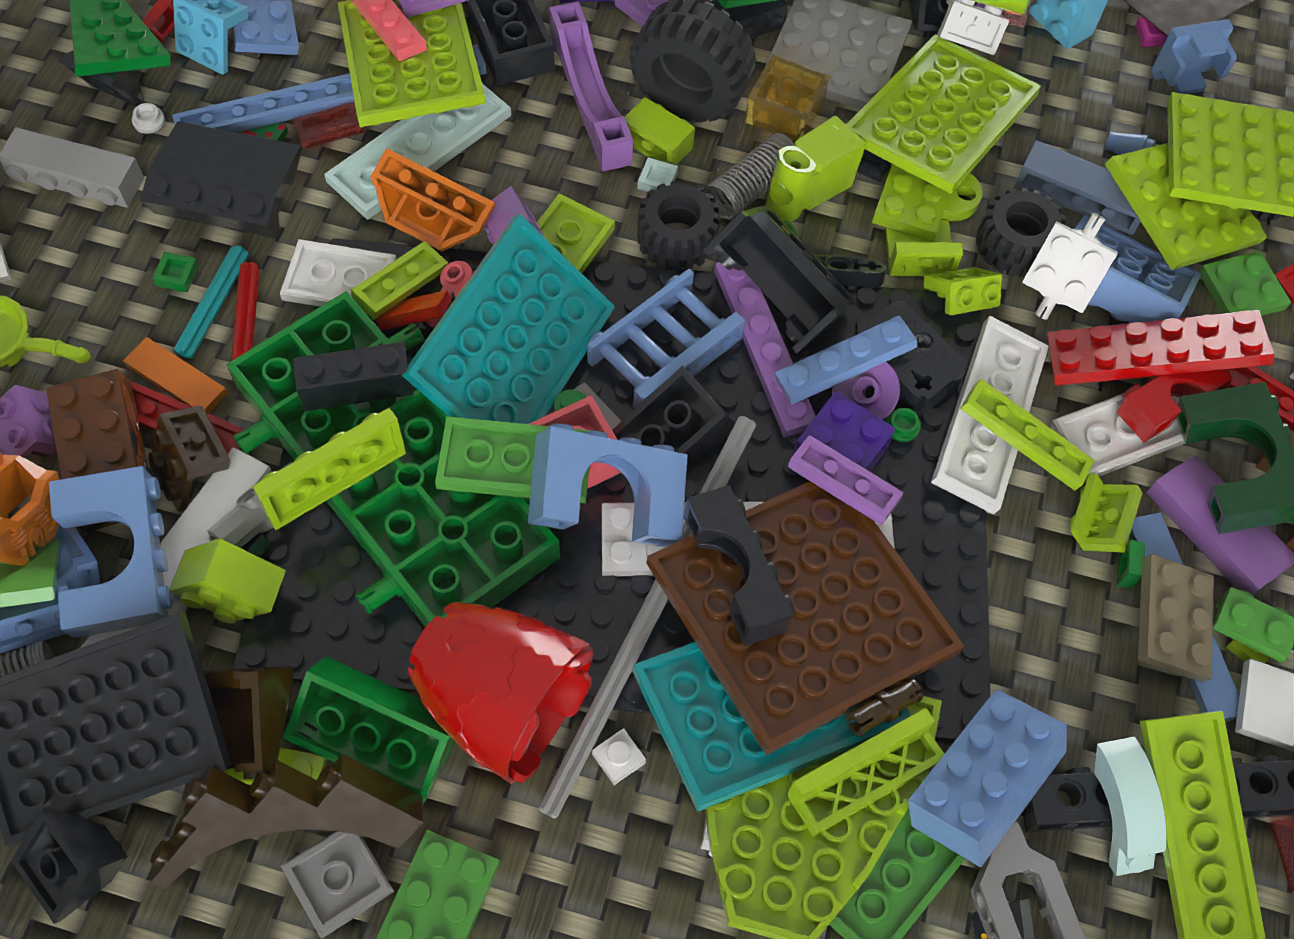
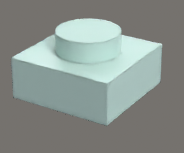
(656, 173)

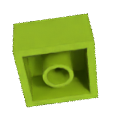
(226, 581)

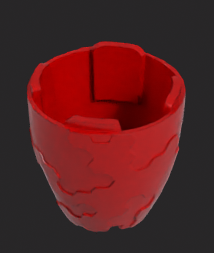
(500, 683)

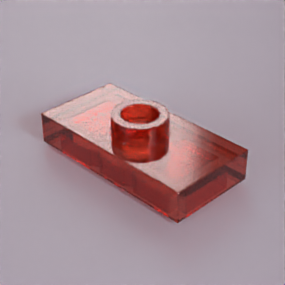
(327, 126)

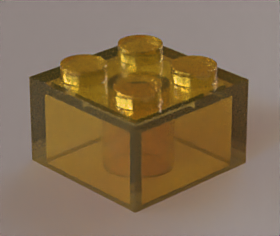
(786, 98)

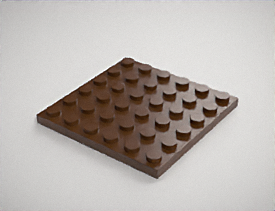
(854, 624)

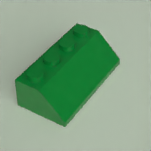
(369, 724)

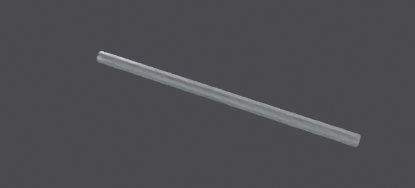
(633, 644)

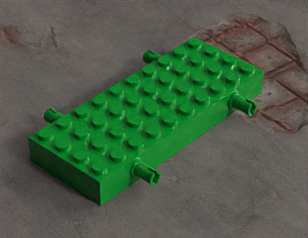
(423, 539)

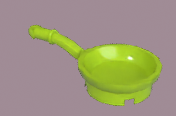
(16, 340)

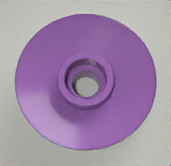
(886, 388)

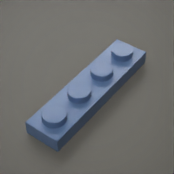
(845, 359)

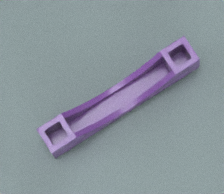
(601, 119)

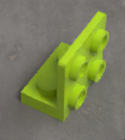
(920, 257)

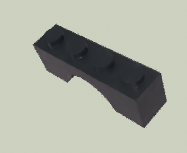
(720, 524)

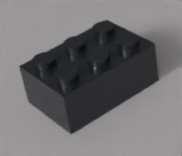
(512, 38)

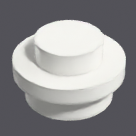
(147, 118)

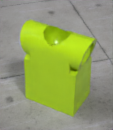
(814, 169)

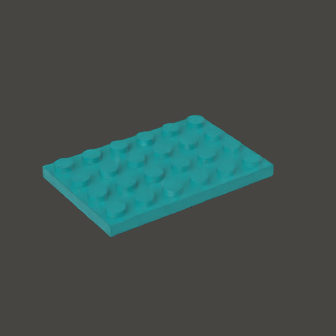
(510, 332)
(712, 740)

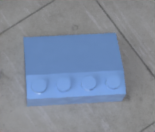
(1140, 281)

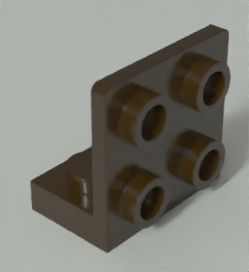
(185, 449)

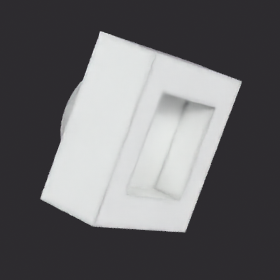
(618, 756)

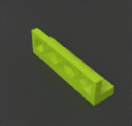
(858, 759)

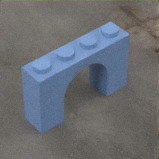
(653, 472)
(139, 591)

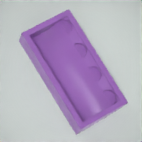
(1245, 556)

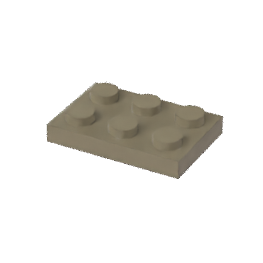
(1176, 618)

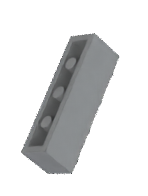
(71, 167)

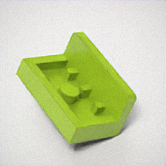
(1105, 515)

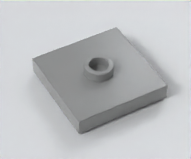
(336, 880)

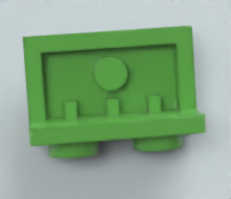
(1255, 624)

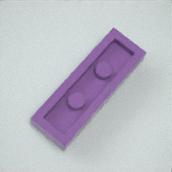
(845, 480)

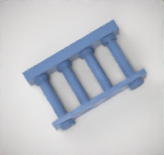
(698, 350)

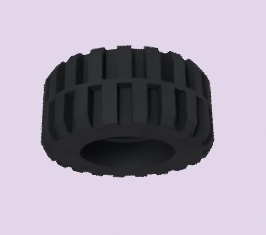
(707, 38)

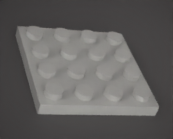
(845, 42)

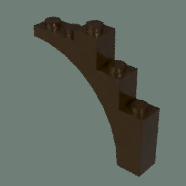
(283, 799)

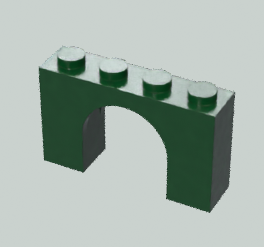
(1253, 416)

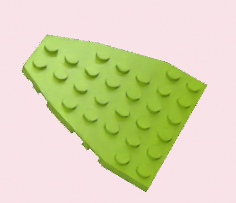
(783, 878)

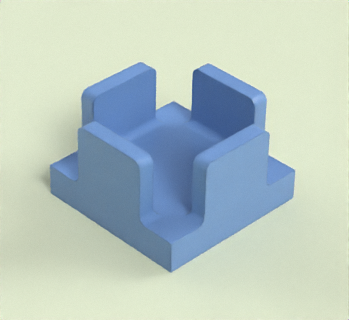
(1193, 51)

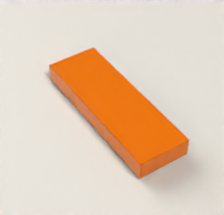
(174, 376)

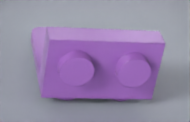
(25, 423)

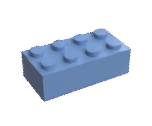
(988, 776)

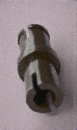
(884, 707)

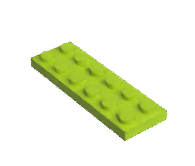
(1205, 828)

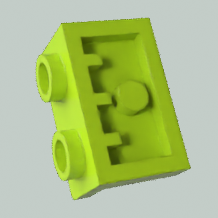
(966, 289)

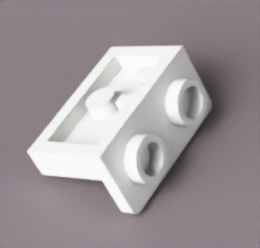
(973, 25)

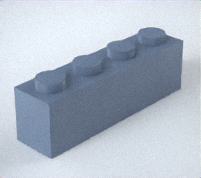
(1077, 186)

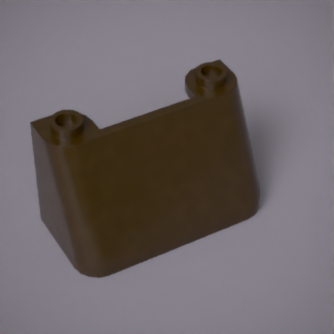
(251, 713)

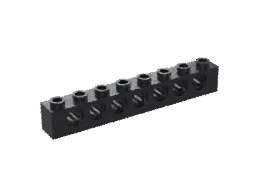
(1087, 811)

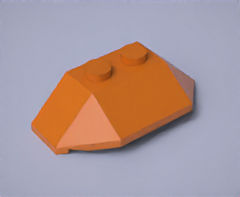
(428, 203)

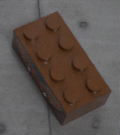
(96, 427)

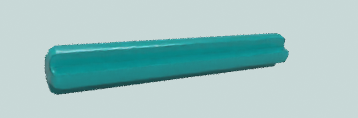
(211, 303)

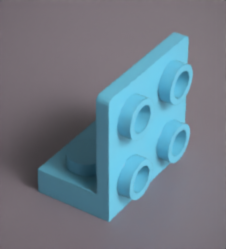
(203, 30)

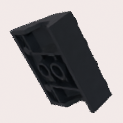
(221, 178)

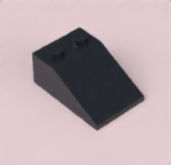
(678, 416)

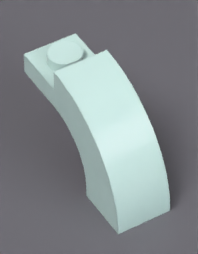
(1133, 805)

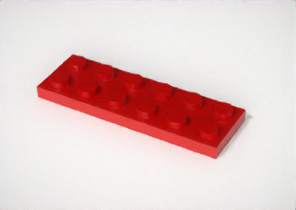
(1159, 348)

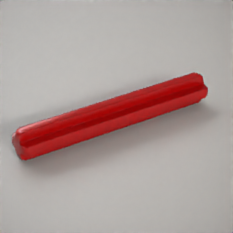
(245, 309)

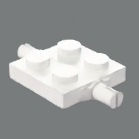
(1070, 266)

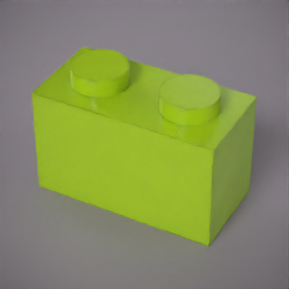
(659, 132)

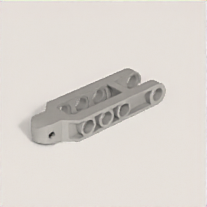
(1012, 857)

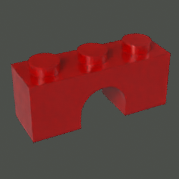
(1151, 407)

